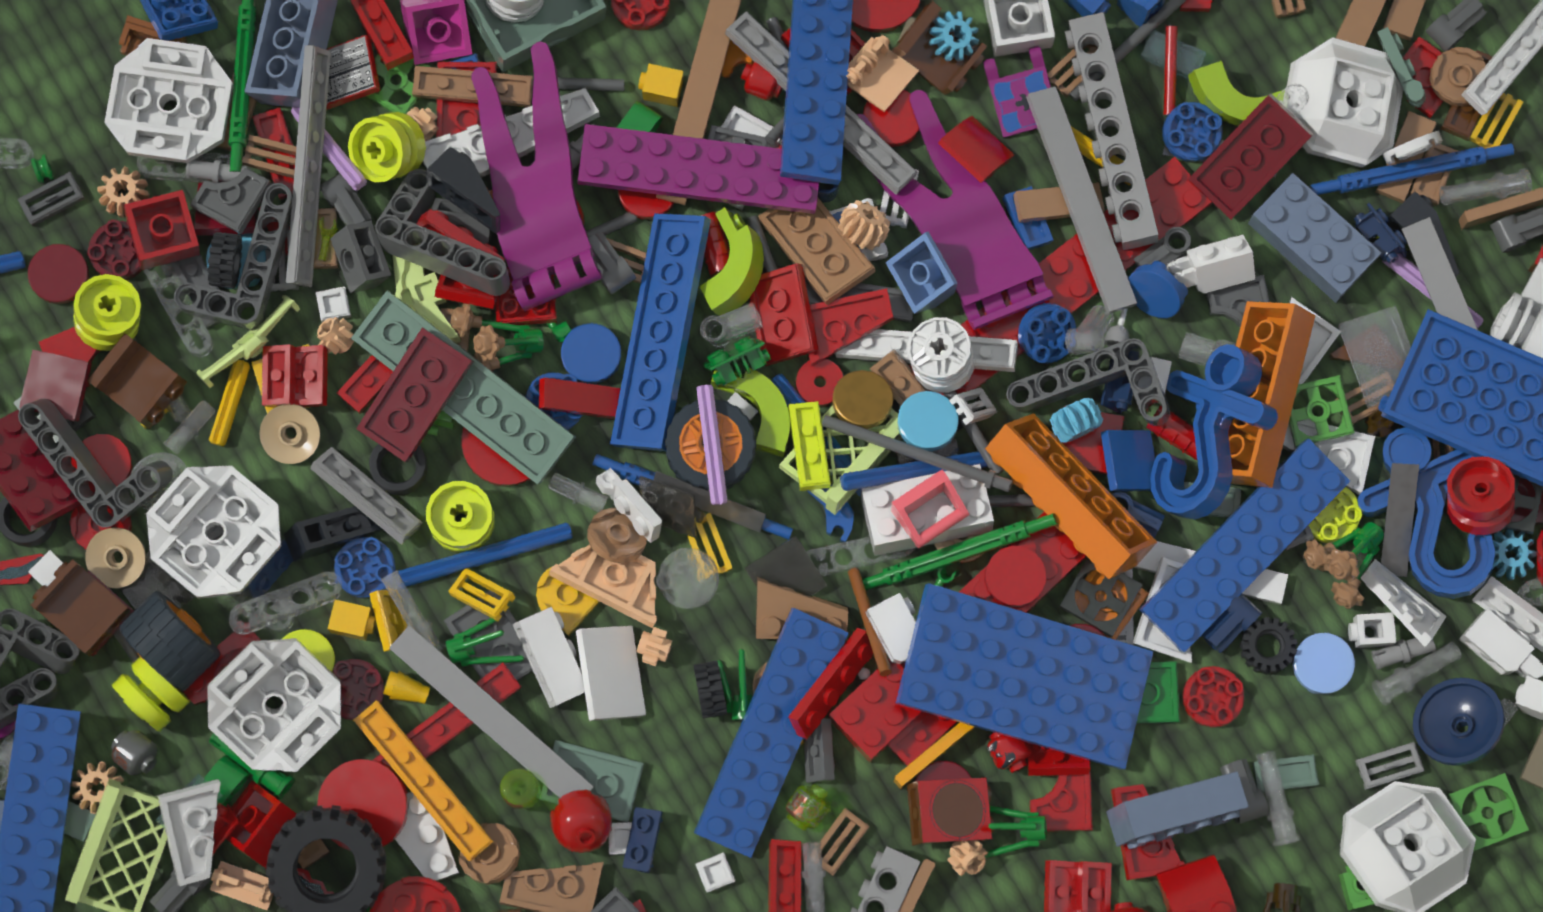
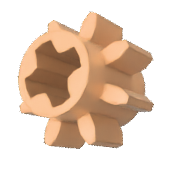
(426, 121)
(335, 335)
(654, 646)
(967, 857)

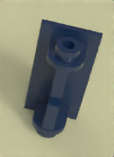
(1374, 225)
(1118, 393)
(270, 572)
(642, 839)

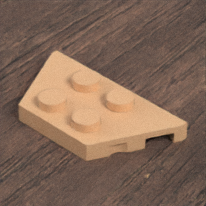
(621, 586)

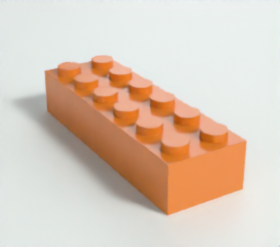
(1279, 339)
(1070, 491)

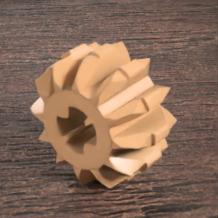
(115, 184)
(864, 225)
(92, 778)

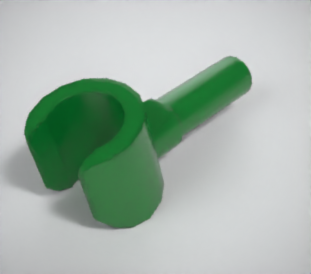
(559, 331)
(944, 578)

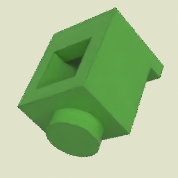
(1353, 896)

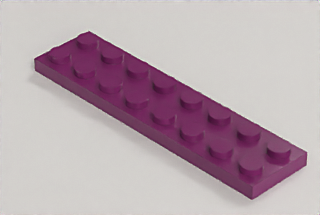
(691, 169)

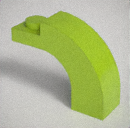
(1217, 93)
(743, 269)
(771, 405)

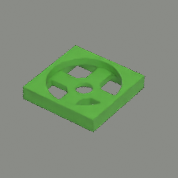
(389, 89)
(1323, 433)
(1509, 804)

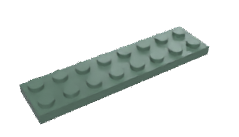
(482, 399)

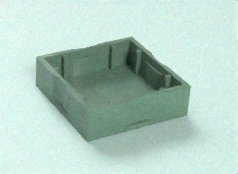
(553, 24)

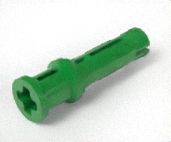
(272, 779)

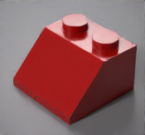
(259, 822)
(1196, 887)

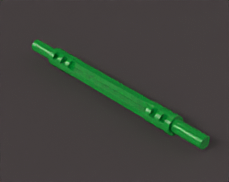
(240, 99)
(959, 552)

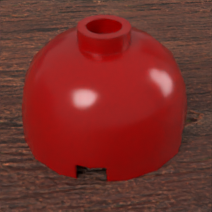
(581, 821)

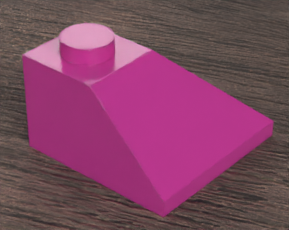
(436, 29)

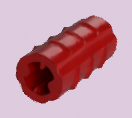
(717, 246)
(1177, 433)

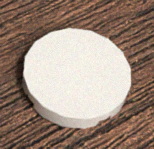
(1413, 147)

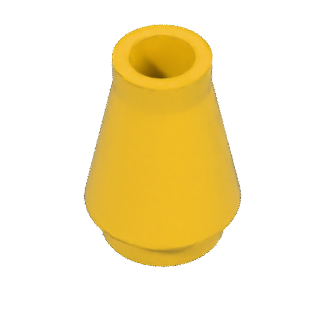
(404, 688)

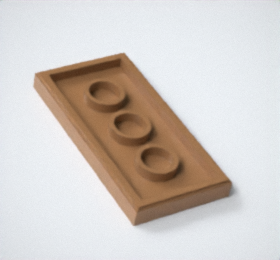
(817, 243)

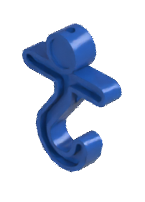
(1230, 379)
(1412, 447)

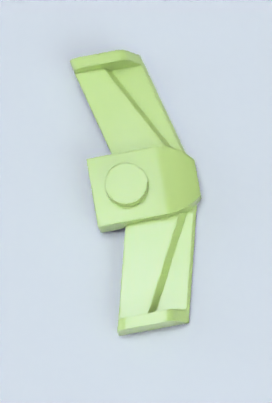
(419, 293)
(251, 343)

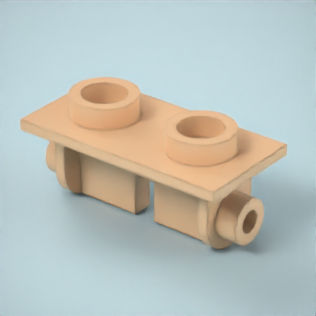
(242, 885)

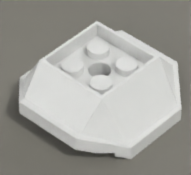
(163, 73)
(1341, 131)
(194, 505)
(279, 736)
(1383, 865)

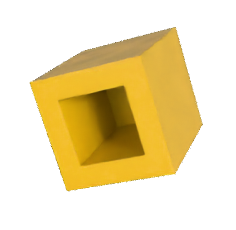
(661, 84)
(351, 620)

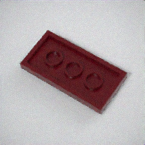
(1251, 156)
(415, 395)
(29, 478)

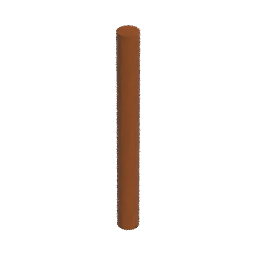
(864, 604)

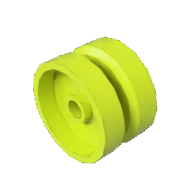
(386, 146)
(106, 311)
(457, 499)
(147, 696)

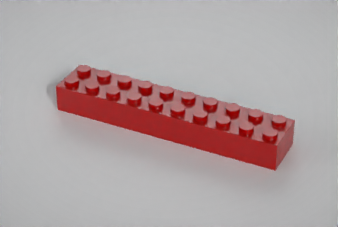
(870, 712)

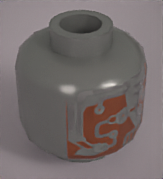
(134, 752)

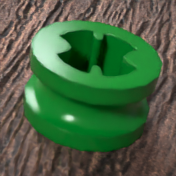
(42, 168)

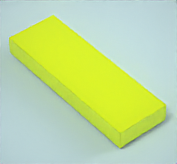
(809, 446)

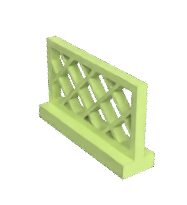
(869, 458)
(96, 842)

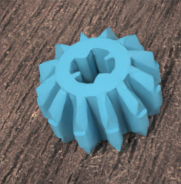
(945, 41)
(1076, 420)
(1515, 564)

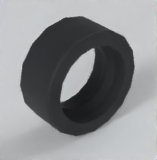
(403, 487)
(29, 540)

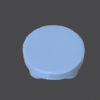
(1323, 663)

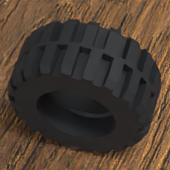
(328, 824)

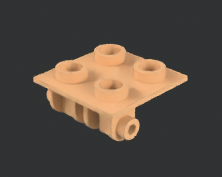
(879, 73)

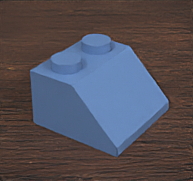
(922, 274)

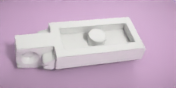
(631, 504)

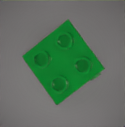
(721, 360)

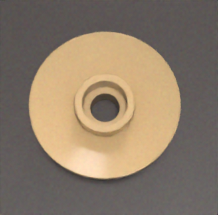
(279, 444)
(101, 559)

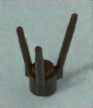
(1284, 897)

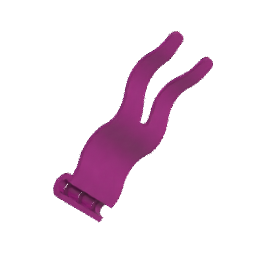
(536, 203)
(969, 230)

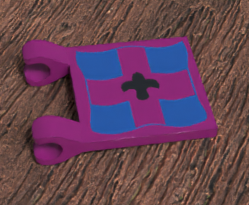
(1011, 92)

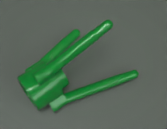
(463, 646)
(741, 702)
(1031, 827)

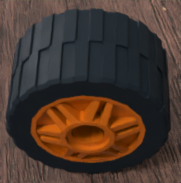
(686, 451)
(169, 640)

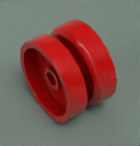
(1480, 495)

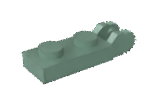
(1404, 70)

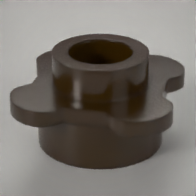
(1379, 425)

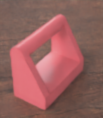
(920, 495)

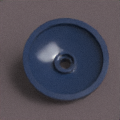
(1452, 706)

